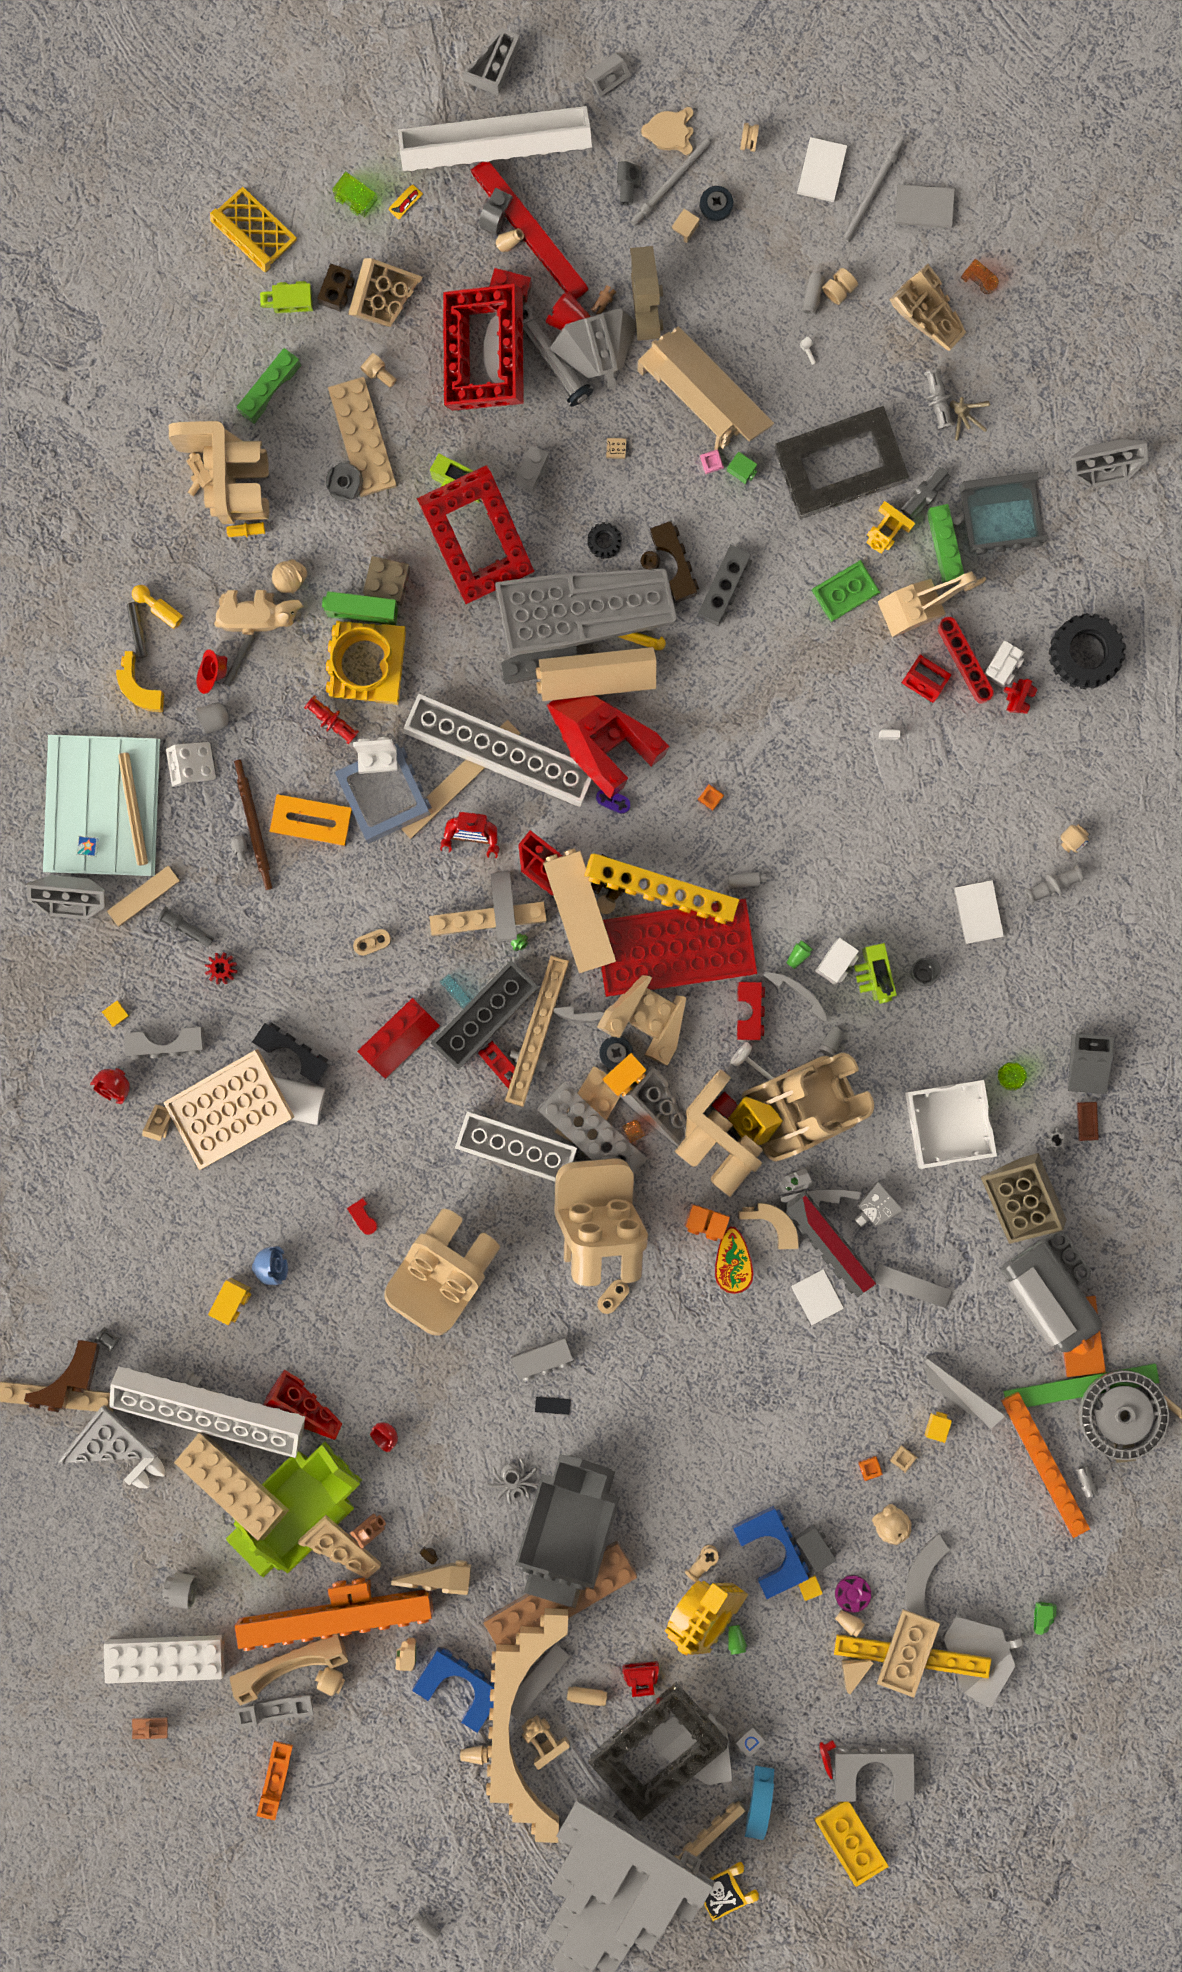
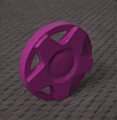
(852, 1594)

